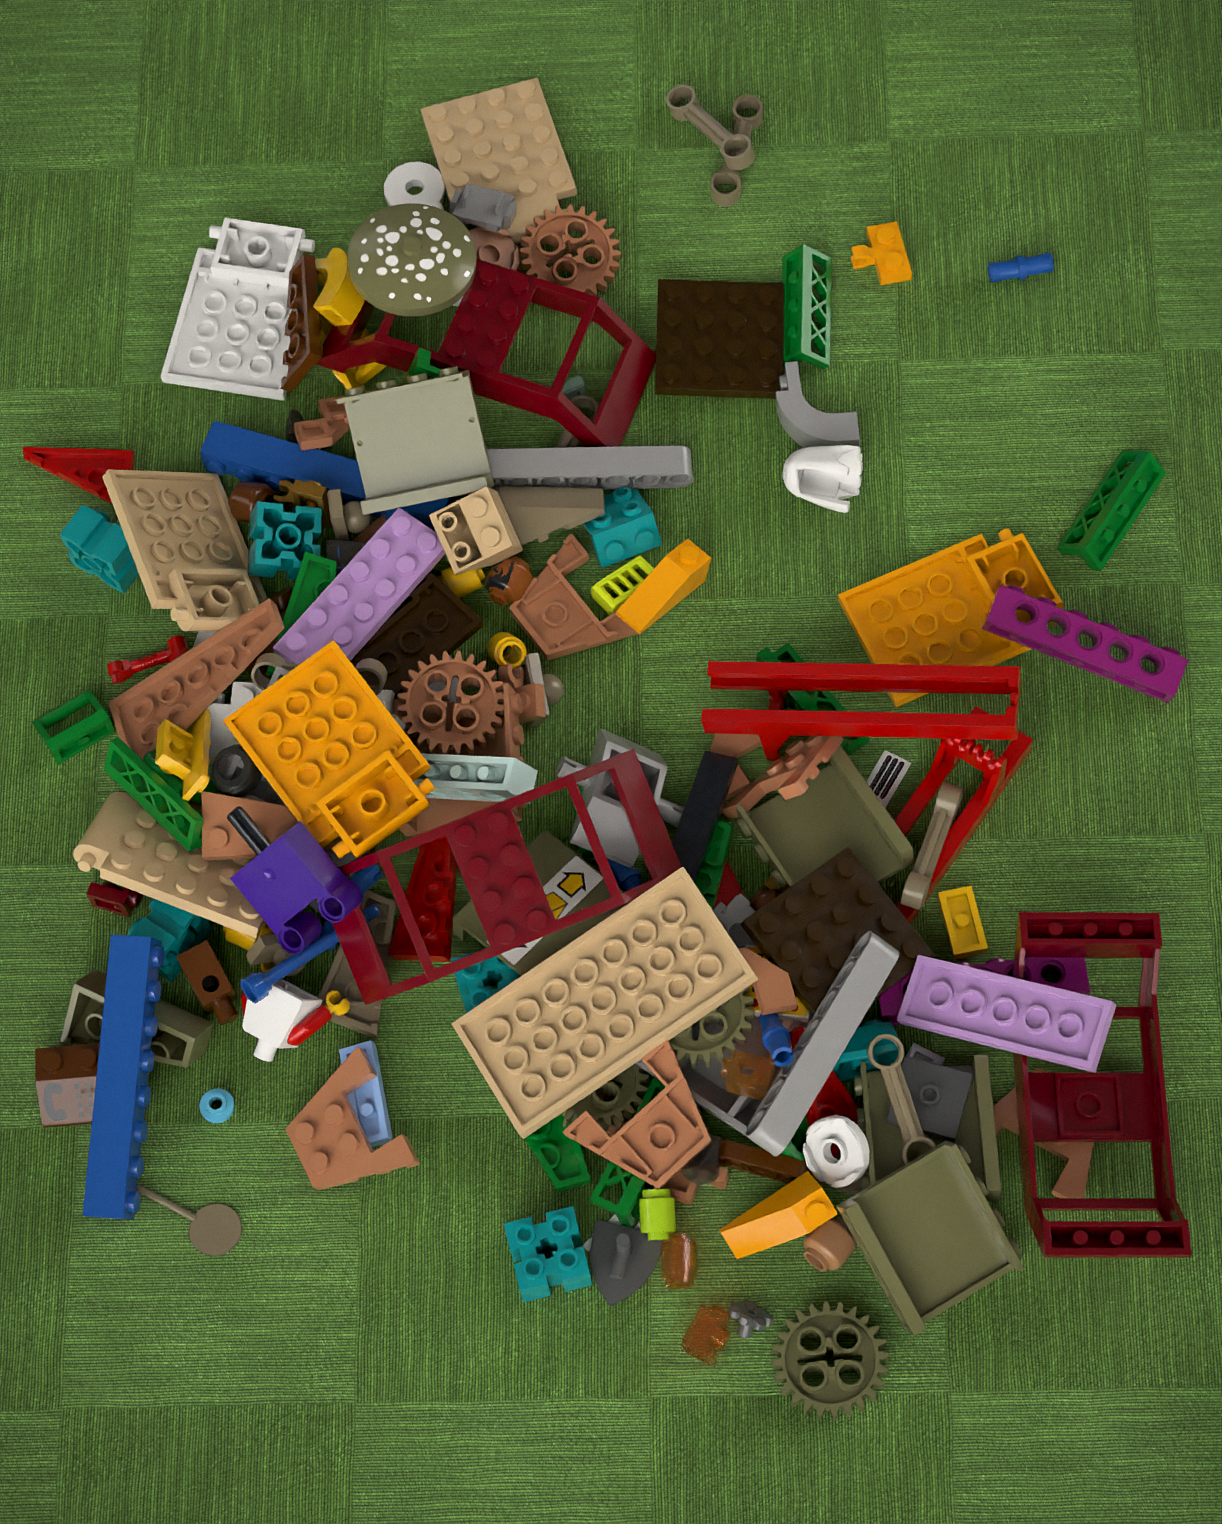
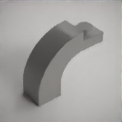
(805, 423)

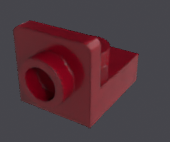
(113, 899)

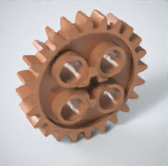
(555, 232)
(481, 707)

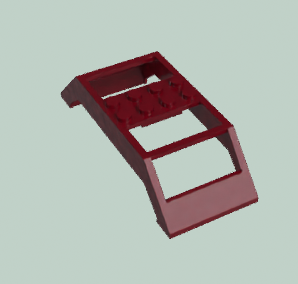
(483, 337)
(504, 877)
(1100, 1104)

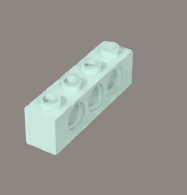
(477, 777)

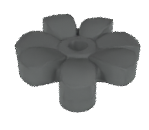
(749, 1317)

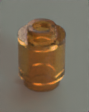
(679, 1261)

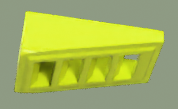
(601, 589)

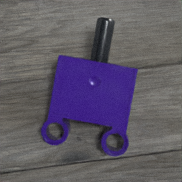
(290, 877)

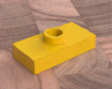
(962, 922)

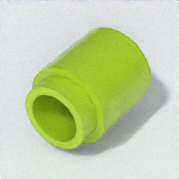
(657, 1214)

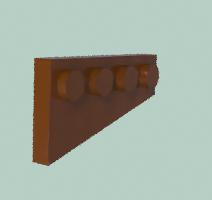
(303, 323)

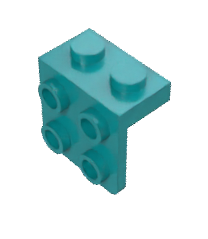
(624, 528)

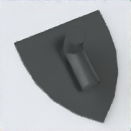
(621, 1260)

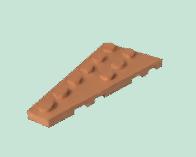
(194, 679)

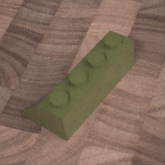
(179, 1035)

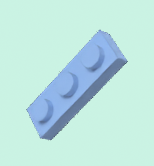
(369, 1099)

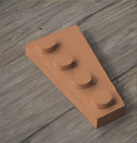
(223, 841)

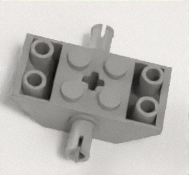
(604, 803)

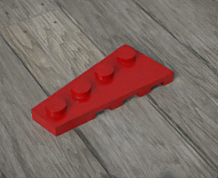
(431, 902)

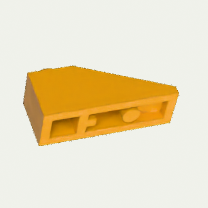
(665, 586)
(780, 1217)

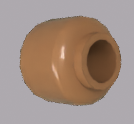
(829, 1245)

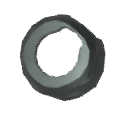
(245, 782)

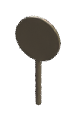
(211, 1230)

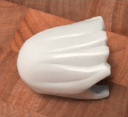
(825, 475)

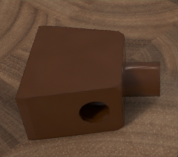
(203, 973)

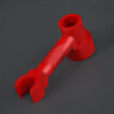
(125, 669)

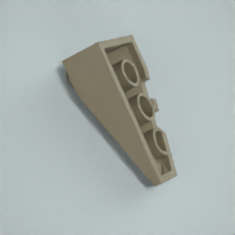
(545, 509)

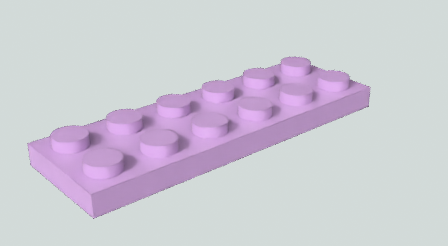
(365, 590)
(1007, 1013)

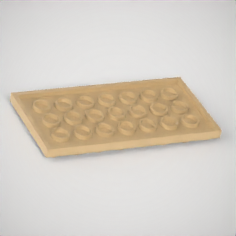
(603, 1002)

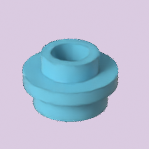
(217, 1115)

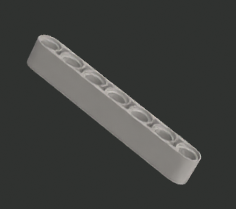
(593, 467)
(822, 1043)

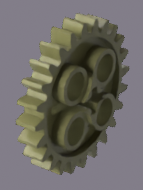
(732, 1017)
(623, 1099)
(827, 1328)

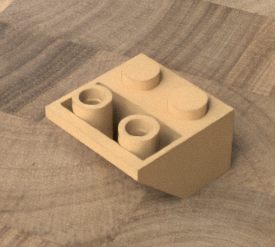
(476, 531)

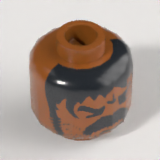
(508, 580)

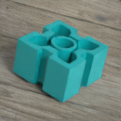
(270, 525)
(100, 548)
(176, 931)
(476, 980)
(560, 1236)

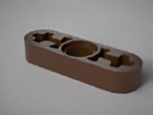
(761, 1162)

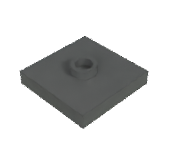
(937, 1095)

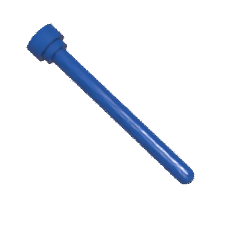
(258, 985)

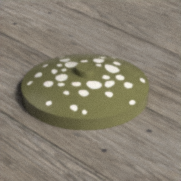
(412, 259)

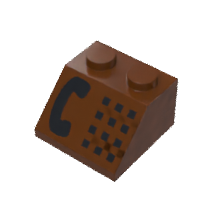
(66, 1083)

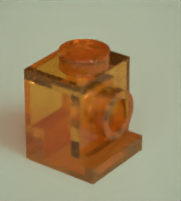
(751, 1085)
(707, 1334)

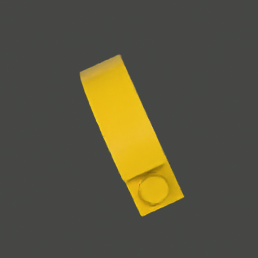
(339, 298)

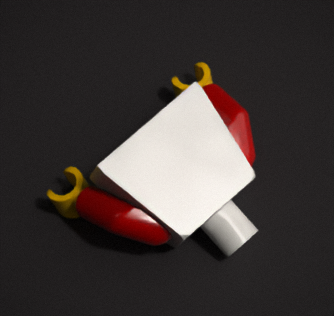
(287, 1016)

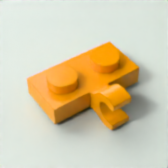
(885, 252)

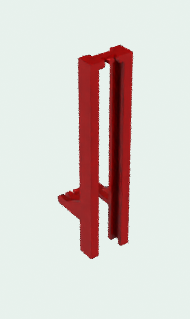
(778, 678)
(995, 779)

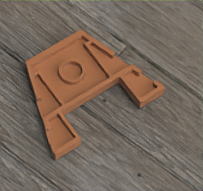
(557, 615)
(787, 773)
(658, 1137)
(332, 1139)
(1077, 1154)

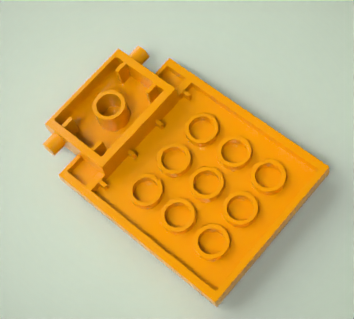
(939, 604)
(334, 753)

